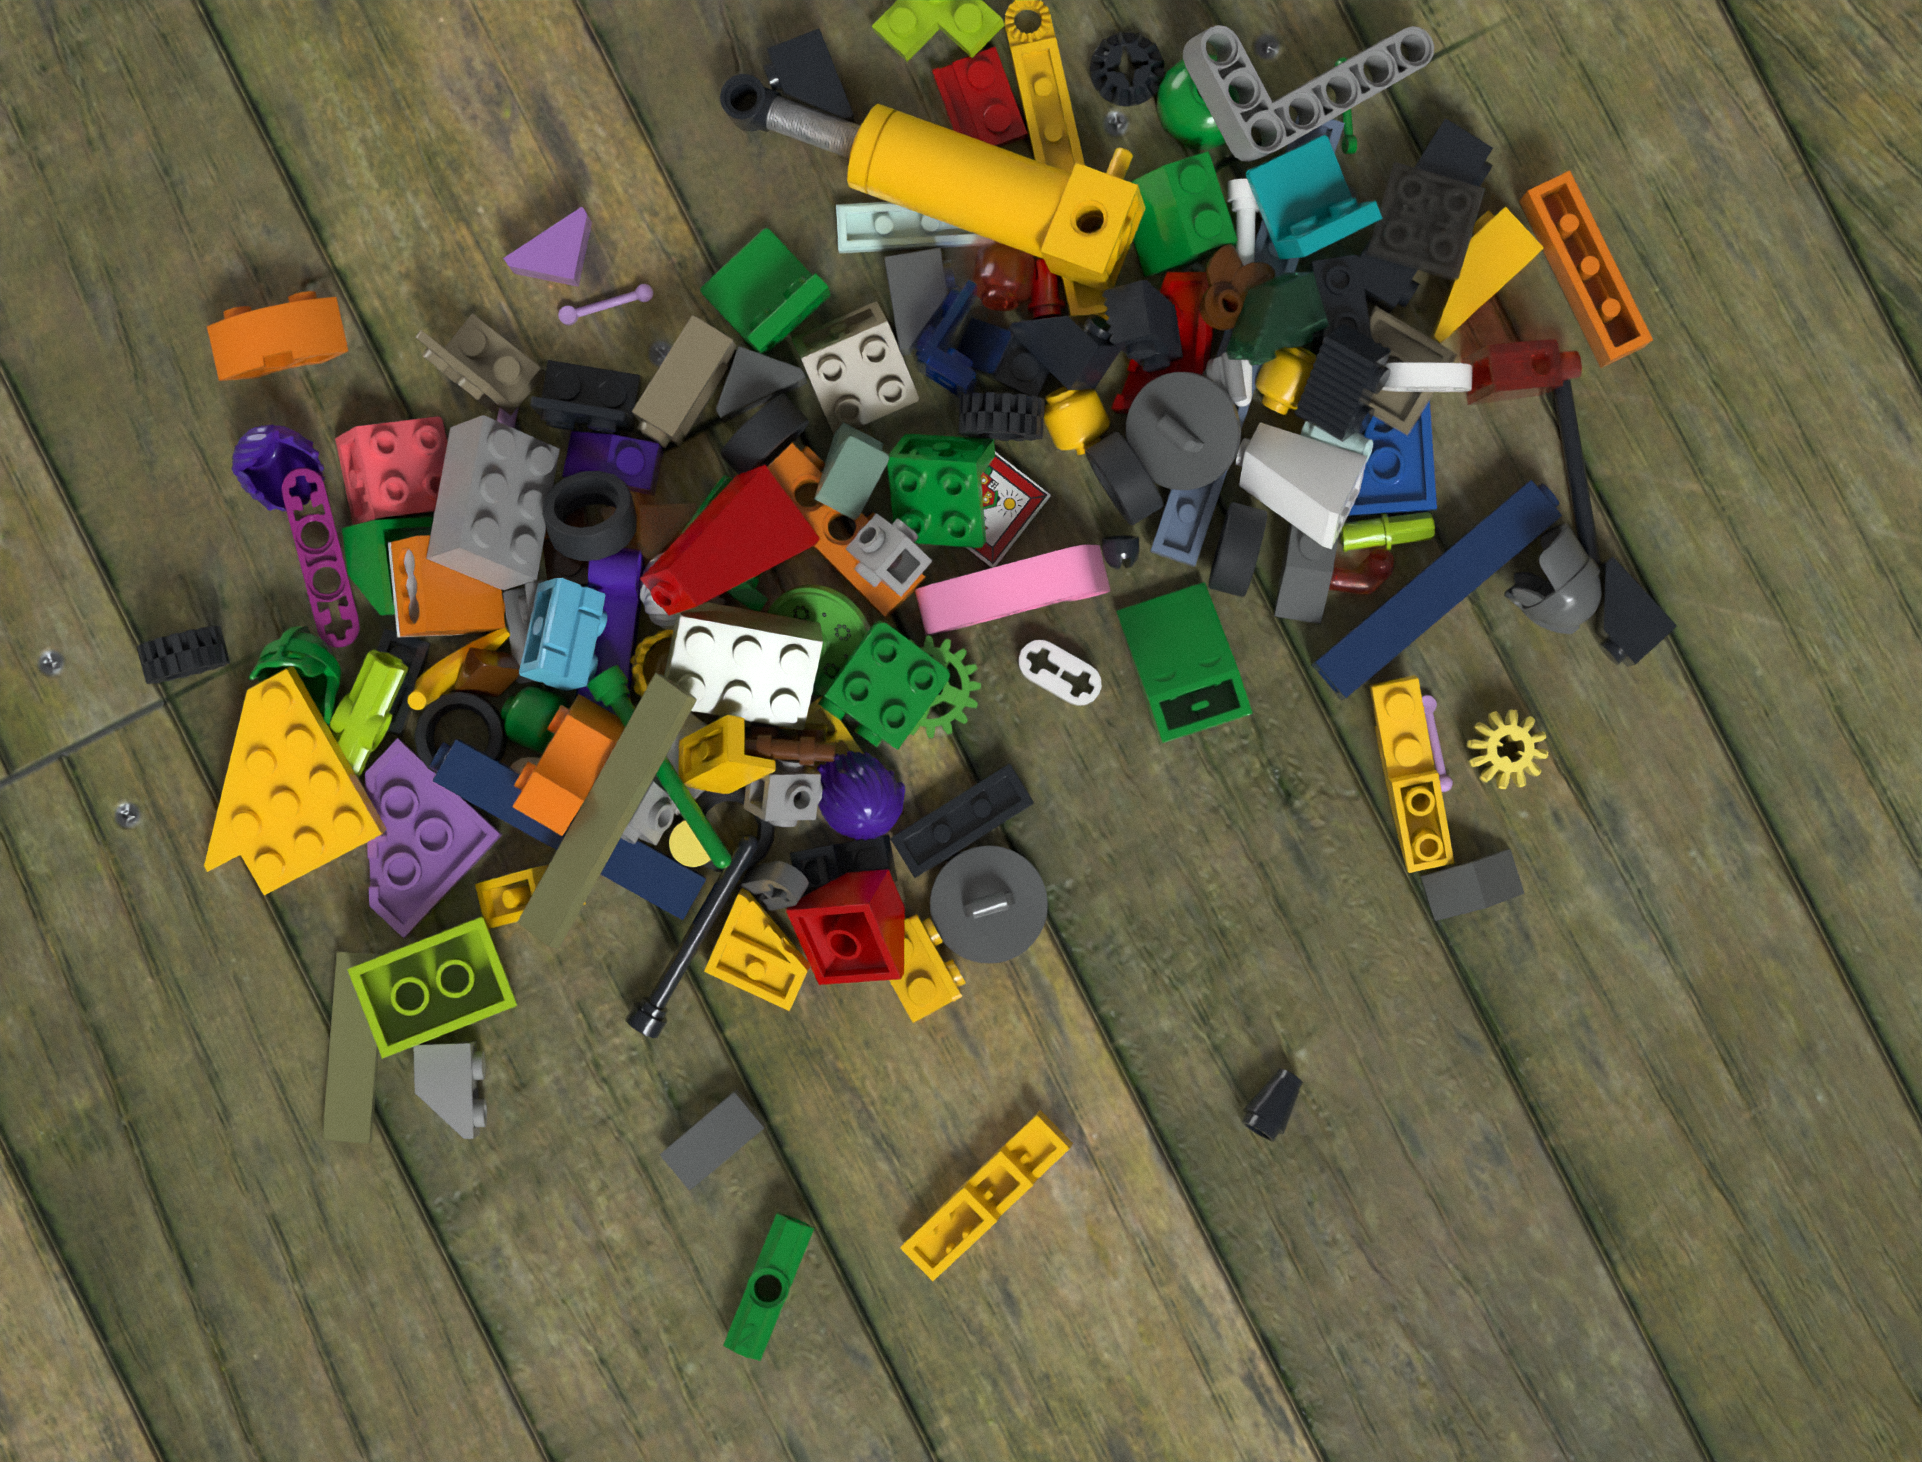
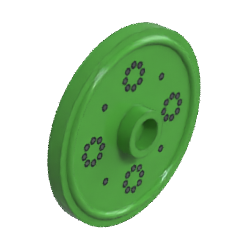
(840, 621)

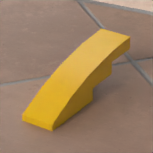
(986, 1195)

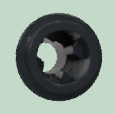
(1272, 1106)

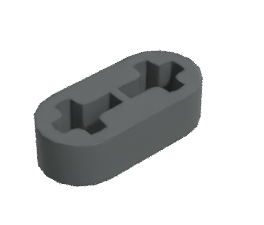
(774, 885)

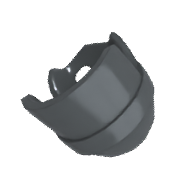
(1571, 588)

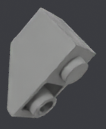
(448, 1083)

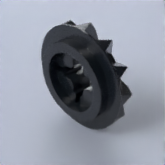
(1113, 85)

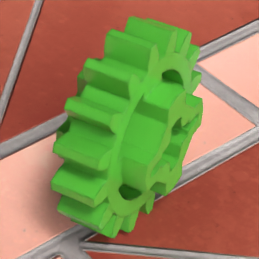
(950, 694)

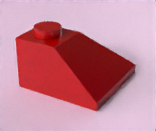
(852, 928)

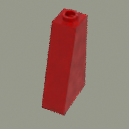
(731, 541)

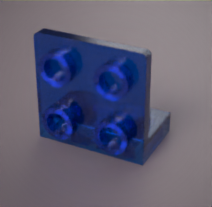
(951, 368)

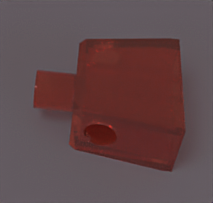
(1520, 370)

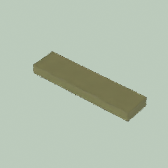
(350, 1061)

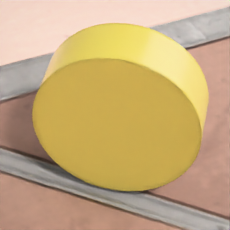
(686, 847)

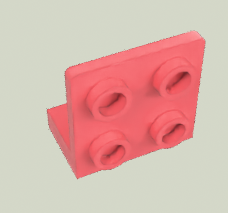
(392, 468)

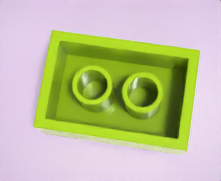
(432, 987)

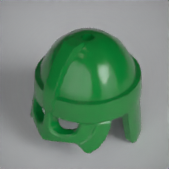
(311, 660)

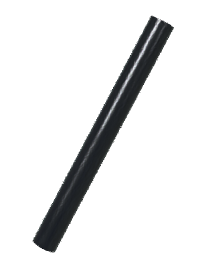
(1576, 470)

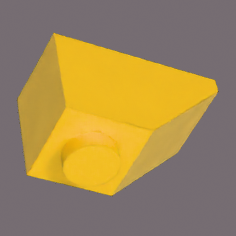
(506, 897)

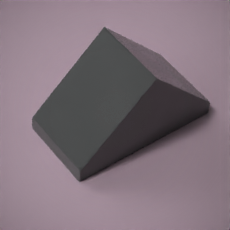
(755, 381)
(1472, 885)

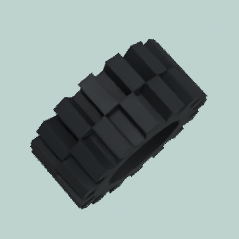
(1001, 416)
(183, 654)

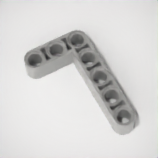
(1309, 100)

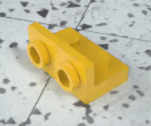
(926, 978)

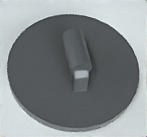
(1184, 430)
(988, 904)

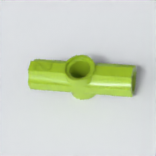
(364, 712)

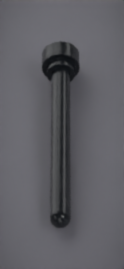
(649, 1014)

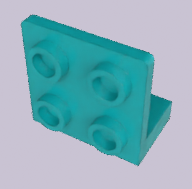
(1307, 200)

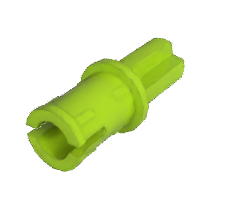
(1387, 531)

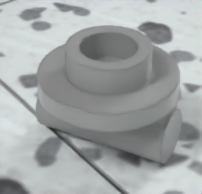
(1228, 375)

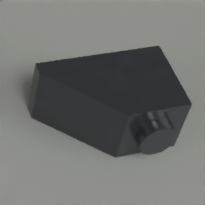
(808, 75)
(1070, 347)
(1627, 617)

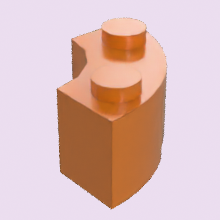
(277, 337)
(569, 765)

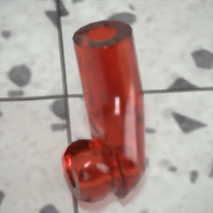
(1366, 576)

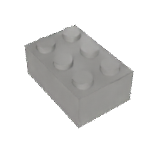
(492, 503)

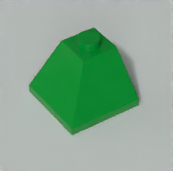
(369, 555)

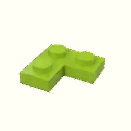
(913, 22)

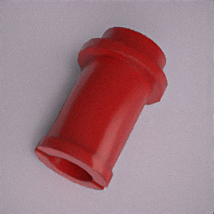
(1045, 293)

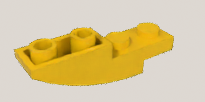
(1411, 774)

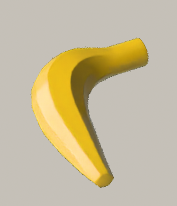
(443, 675)

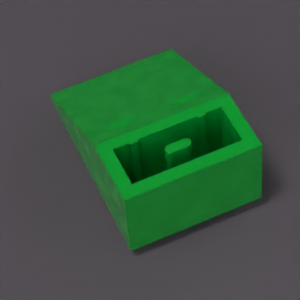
(1183, 663)

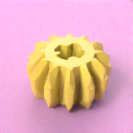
(1511, 733)

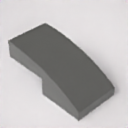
(713, 1139)

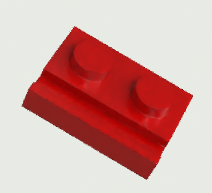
(980, 99)

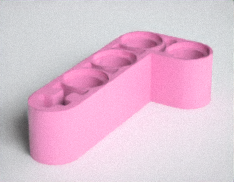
(1013, 588)

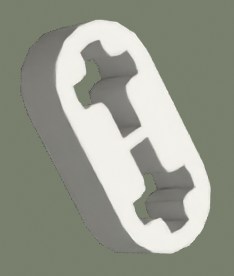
(1429, 377)
(1066, 663)

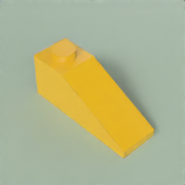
(1493, 258)

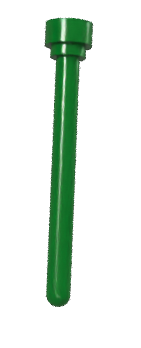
(612, 691)

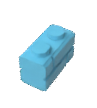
(563, 634)

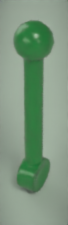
(1349, 141)

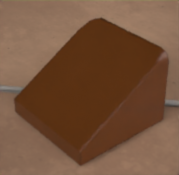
(487, 672)

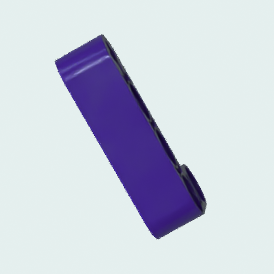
(619, 580)

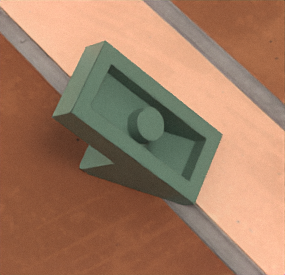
(851, 471)

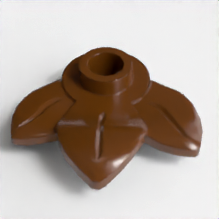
(1231, 282)

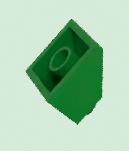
(1182, 215)

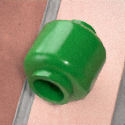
(529, 716)

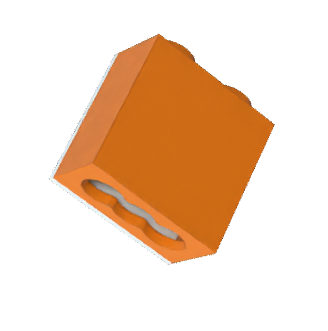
(436, 598)

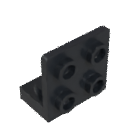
(588, 397)

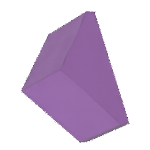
(556, 252)

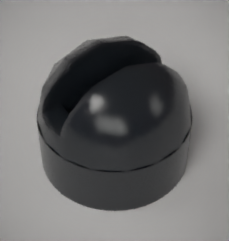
(1121, 550)

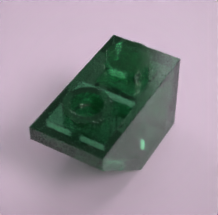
(1277, 316)

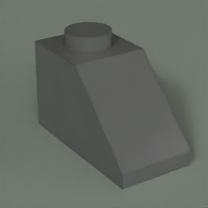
(917, 292)
(1304, 577)

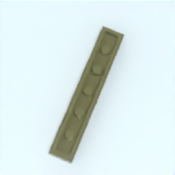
(607, 810)

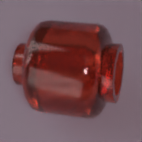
(1003, 276)

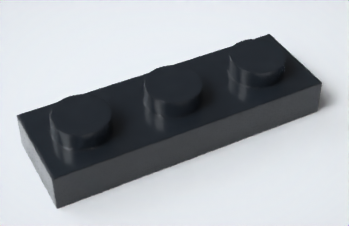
(962, 820)

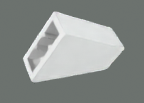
(1302, 480)

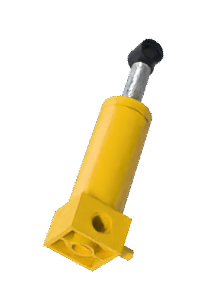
(968, 182)

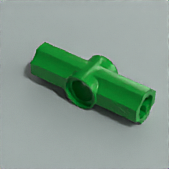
(757, 1314)

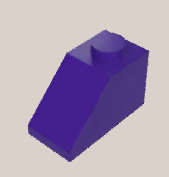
(629, 459)

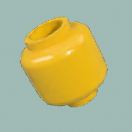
(1285, 378)
(1075, 418)

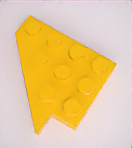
(288, 789)

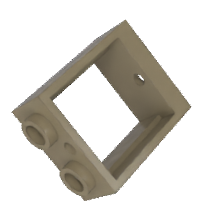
(684, 383)

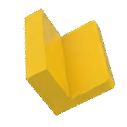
(716, 759)

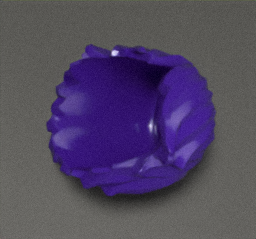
(265, 459)
(860, 796)

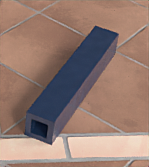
(1438, 588)
(632, 866)

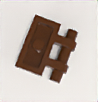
(804, 745)

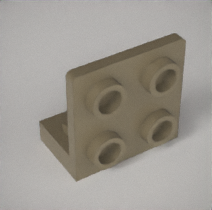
(484, 365)
(856, 368)

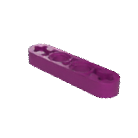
(325, 556)

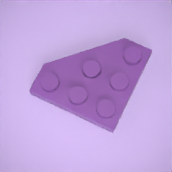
(427, 841)

